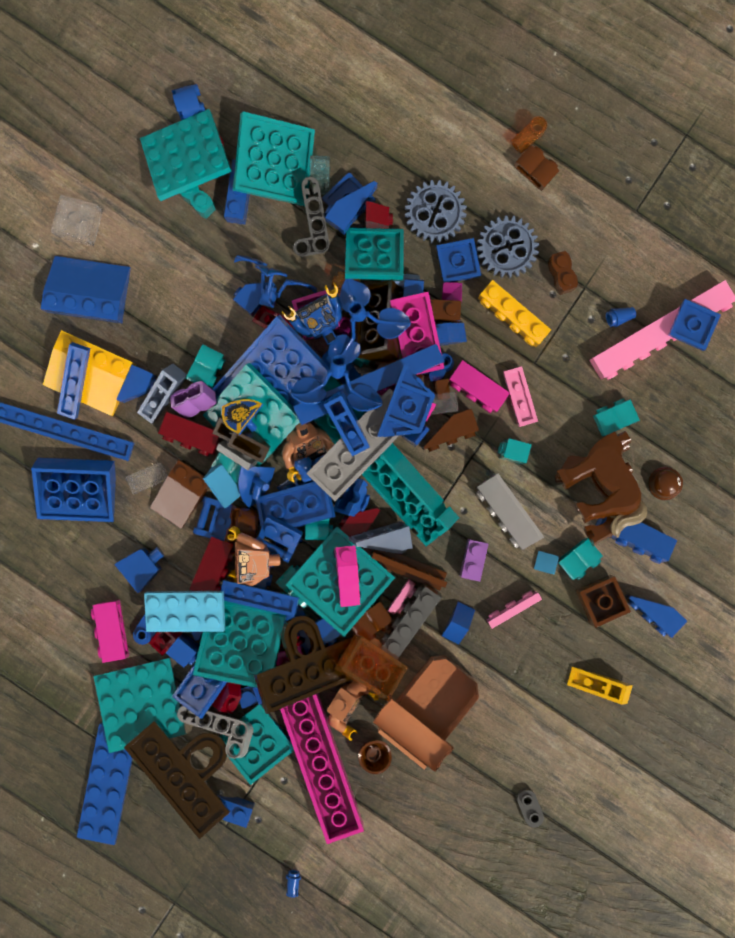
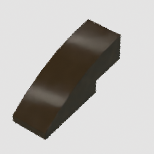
(247, 442)

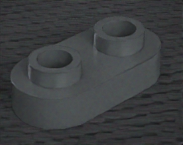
(530, 808)

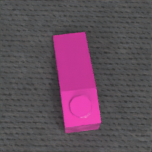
(347, 575)

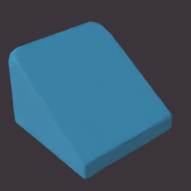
(546, 562)

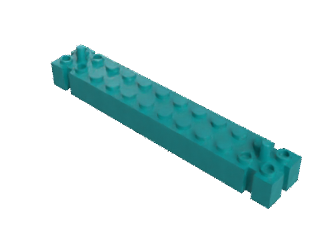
(401, 485)

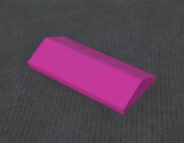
(422, 330)

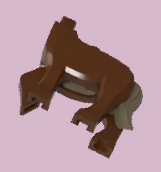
(612, 480)

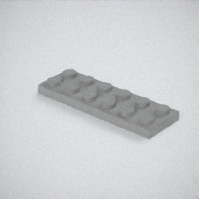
(340, 469)

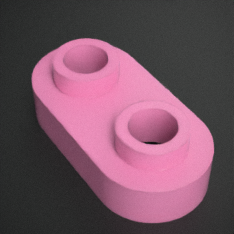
(406, 591)

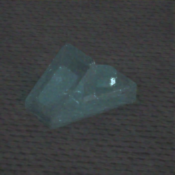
(321, 172)

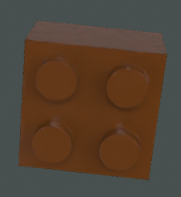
(603, 601)

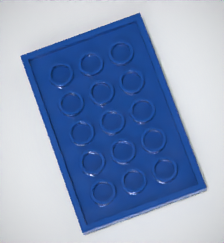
(280, 358)

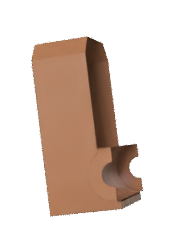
(428, 711)

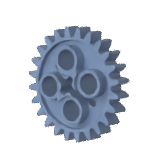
(451, 217)
(501, 231)

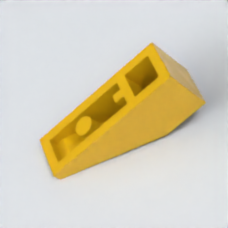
(600, 685)

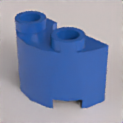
(187, 101)
(354, 499)

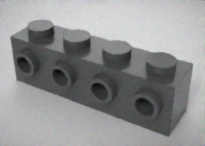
(410, 622)

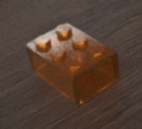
(371, 667)

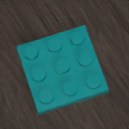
(374, 254)
(266, 748)

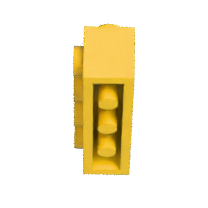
(514, 313)

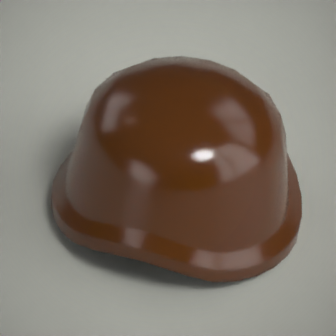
(665, 483)
(375, 757)

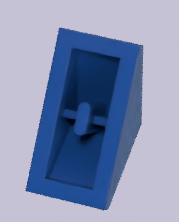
(458, 623)

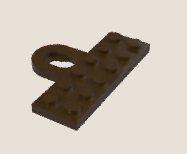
(302, 673)
(177, 777)

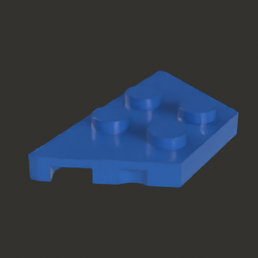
(407, 407)

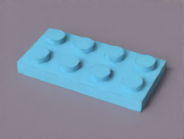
(185, 611)

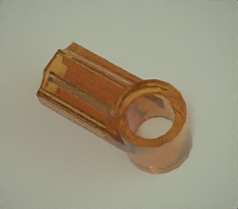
(529, 135)

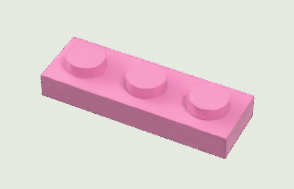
(520, 396)
(513, 608)

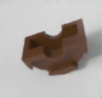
(245, 519)

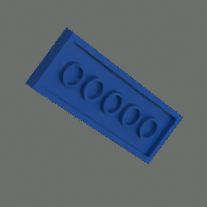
(104, 792)

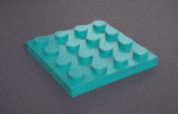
(185, 155)
(272, 158)
(273, 420)
(318, 583)
(244, 648)
(135, 699)

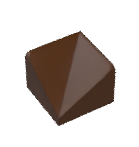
(441, 386)

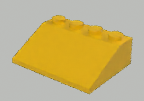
(103, 374)

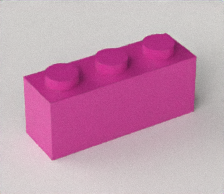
(478, 387)
(110, 631)

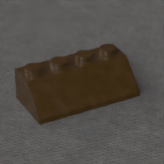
(372, 344)

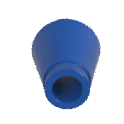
(618, 316)

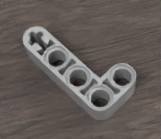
(215, 725)

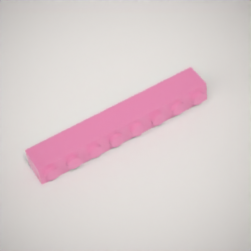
(656, 334)

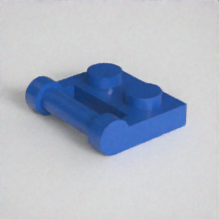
(220, 521)
(281, 533)

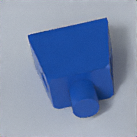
(140, 567)

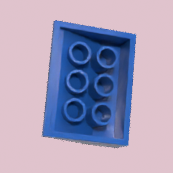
(86, 289)
(74, 489)

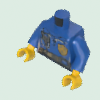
(318, 317)

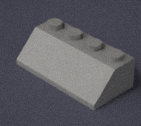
(509, 512)

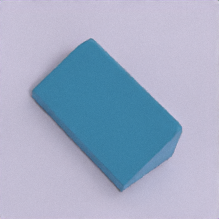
(222, 485)

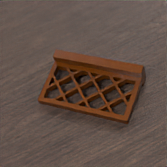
(411, 568)

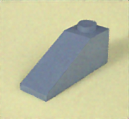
(159, 396)
(390, 538)

